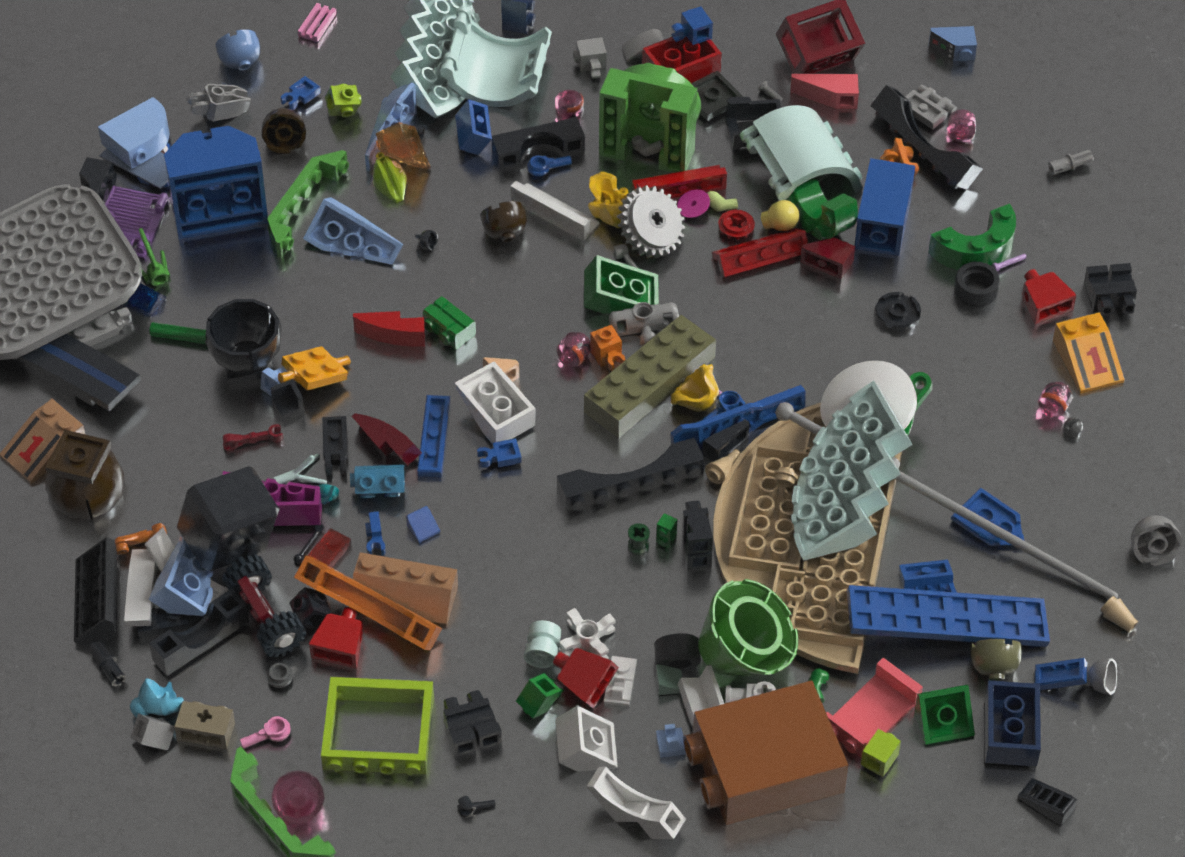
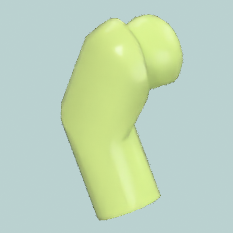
(719, 204)

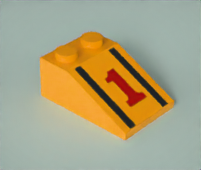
(1088, 352)

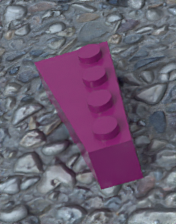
(296, 502)

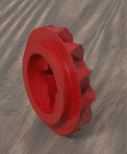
(736, 217)

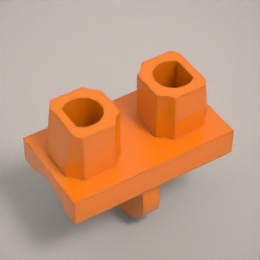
(900, 154)

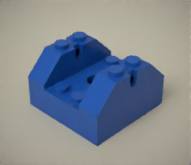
(215, 182)

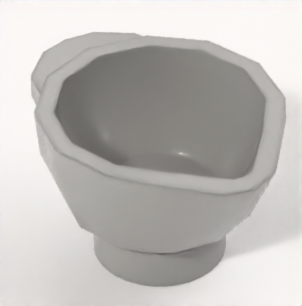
(1103, 676)

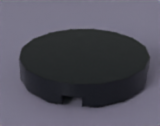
(897, 312)

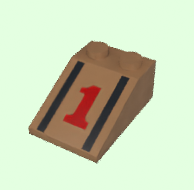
(37, 438)

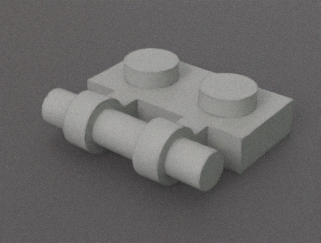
(929, 106)

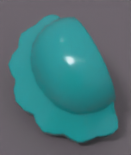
(328, 493)

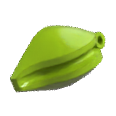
(389, 177)

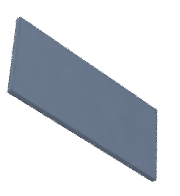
(151, 171)

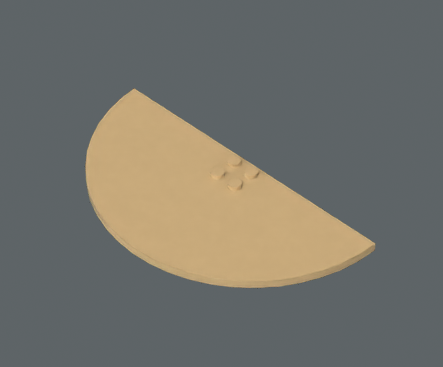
(759, 544)

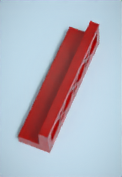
(678, 183)
(760, 251)

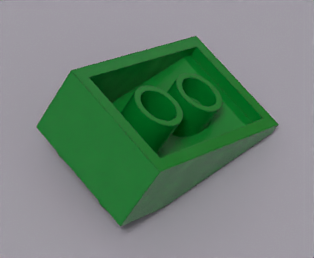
(617, 286)

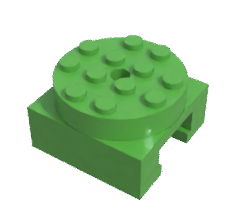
(650, 104)

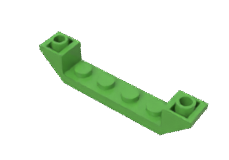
(327, 165)
(242, 774)

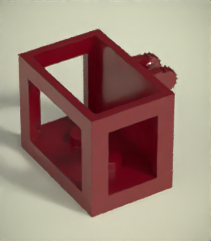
(820, 42)

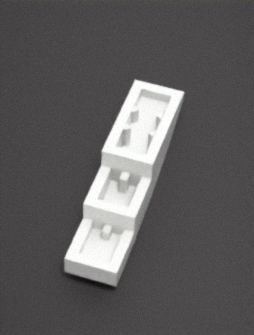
(139, 588)

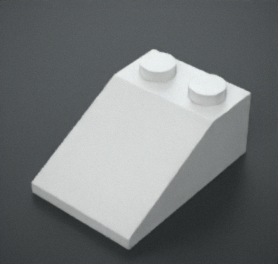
(496, 403)

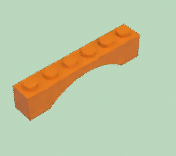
(368, 602)

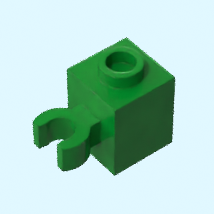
(539, 695)

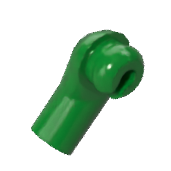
(819, 677)

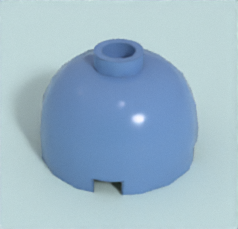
(238, 50)

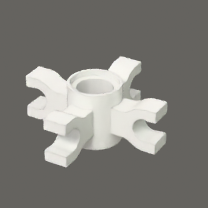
(587, 628)

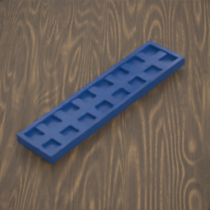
(946, 615)

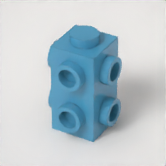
(378, 479)

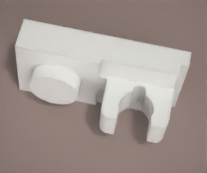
(621, 685)

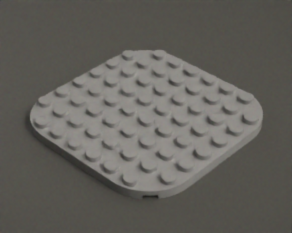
(60, 267)

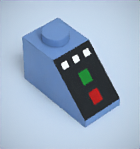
(954, 42)

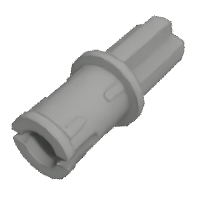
(1070, 162)

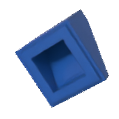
(422, 524)

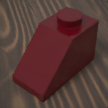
(829, 256)

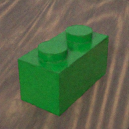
(666, 530)

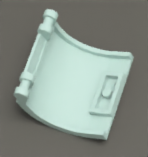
(493, 67)
(798, 148)

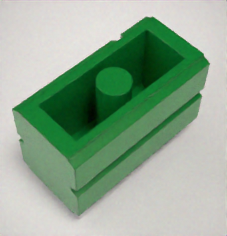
(448, 323)

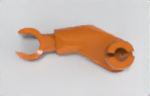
(123, 542)

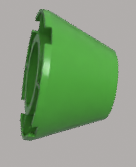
(747, 631)

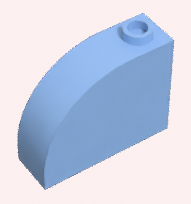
(137, 133)

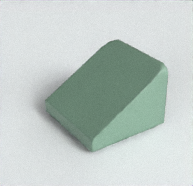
(667, 679)

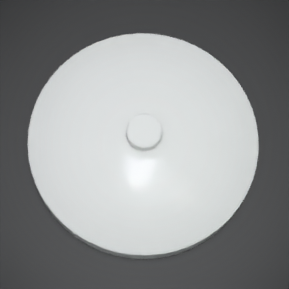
(890, 379)

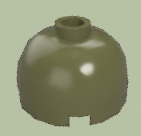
(996, 658)

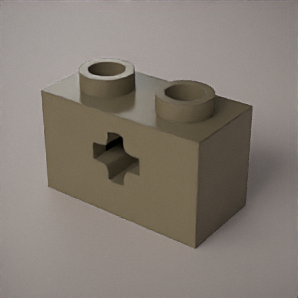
(204, 724)

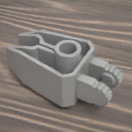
(219, 101)

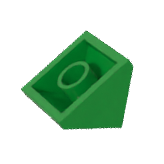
(944, 714)

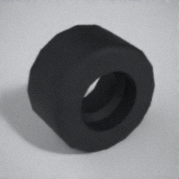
(678, 651)

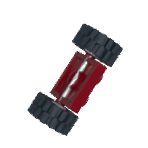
(277, 632)

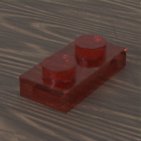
(331, 547)

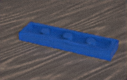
(434, 436)

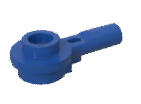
(540, 165)

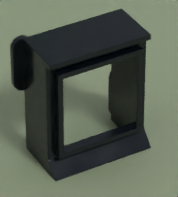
(744, 110)

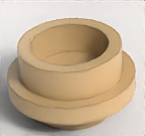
(785, 477)

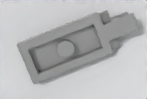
(102, 327)

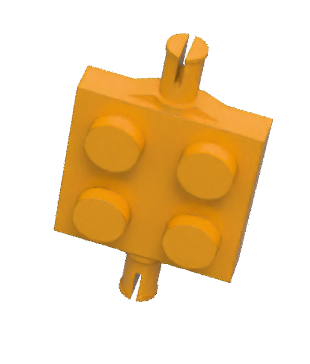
(314, 368)

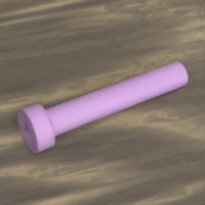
(1008, 262)

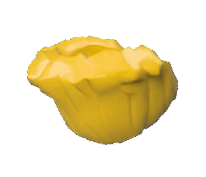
(698, 390)

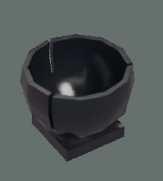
(243, 338)

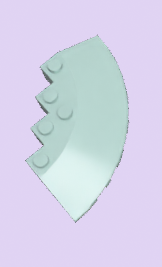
(422, 53)
(845, 475)

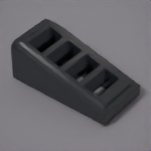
(725, 441)
(1051, 811)

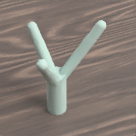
(294, 474)

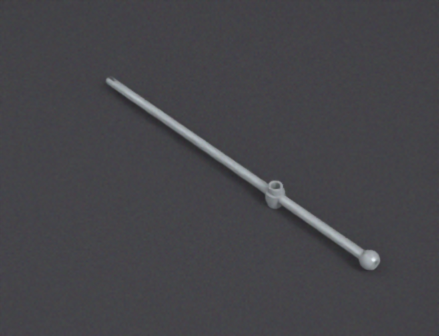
(786, 412)

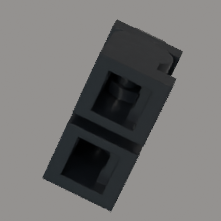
(1111, 288)
(697, 536)
(470, 723)

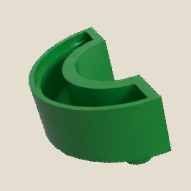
(823, 217)
(990, 247)

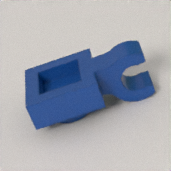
(373, 530)

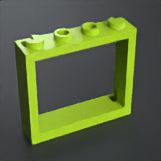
(380, 691)

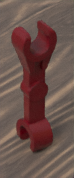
(233, 441)

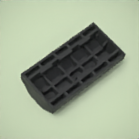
(96, 593)

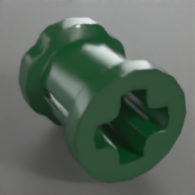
(638, 539)

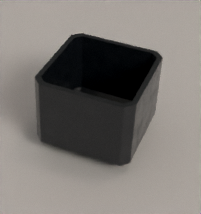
(227, 518)

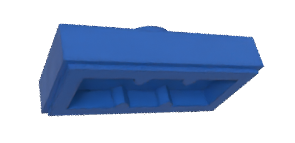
(1061, 673)

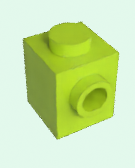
(880, 752)

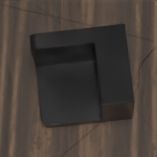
(287, 400)

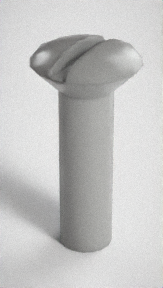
(764, 87)

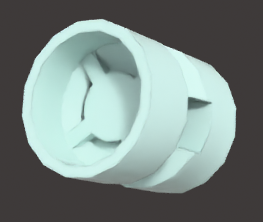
(542, 644)

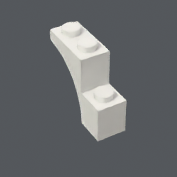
(624, 804)

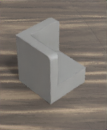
(153, 732)

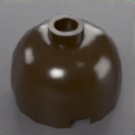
(283, 130)
(504, 222)

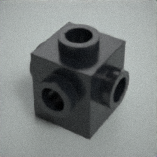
(310, 607)

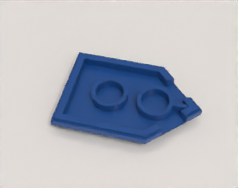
(994, 511)

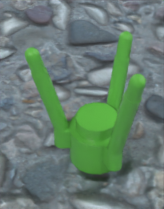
(156, 272)

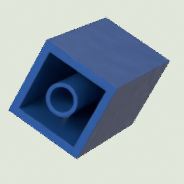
(884, 207)

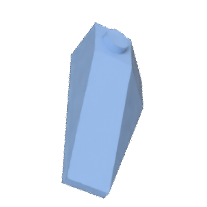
(397, 107)
(346, 232)
(183, 584)

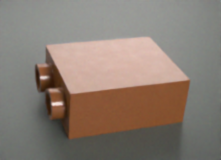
(766, 753)

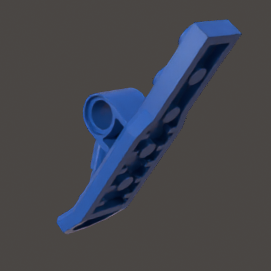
(732, 410)

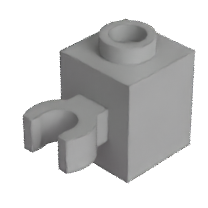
(590, 56)

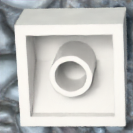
(585, 740)

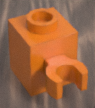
(606, 347)

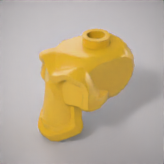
(607, 198)

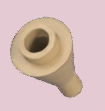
(719, 469)

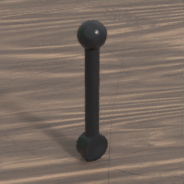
(319, 530)

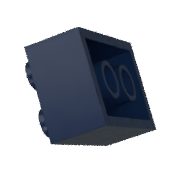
(1012, 723)

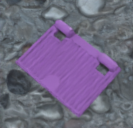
(133, 211)

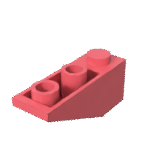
(833, 90)

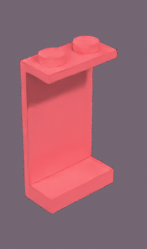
(874, 707)

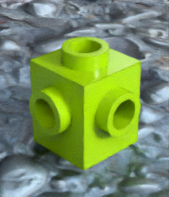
(343, 100)

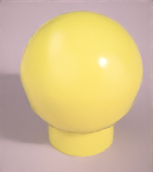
(781, 216)

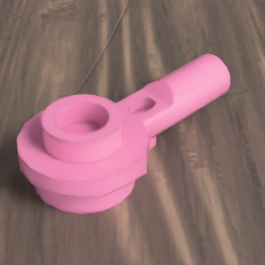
(275, 729)

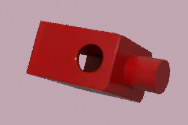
(1046, 296)
(338, 639)
(585, 674)

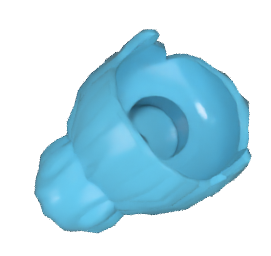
(155, 700)

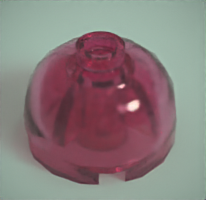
(297, 796)

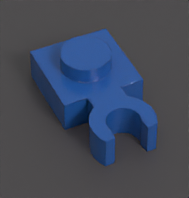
(302, 90)
(503, 453)

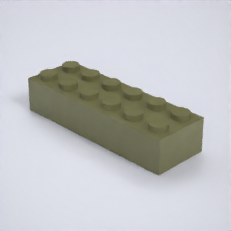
(649, 376)

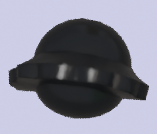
(427, 239)

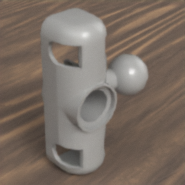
(643, 319)

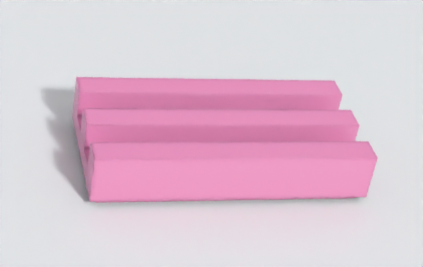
(313, 21)

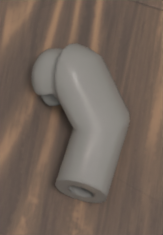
(644, 147)

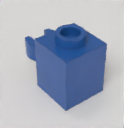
(694, 25)

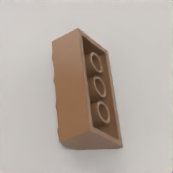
(414, 585)

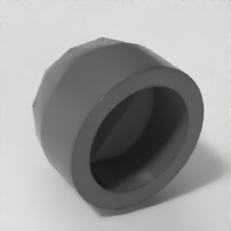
(1075, 430)

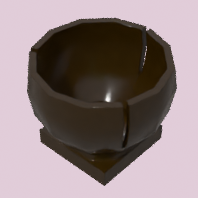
(83, 470)

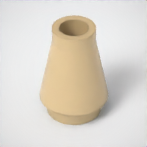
(1118, 613)

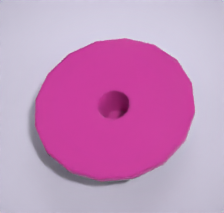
(693, 203)

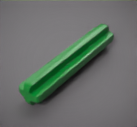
(177, 332)

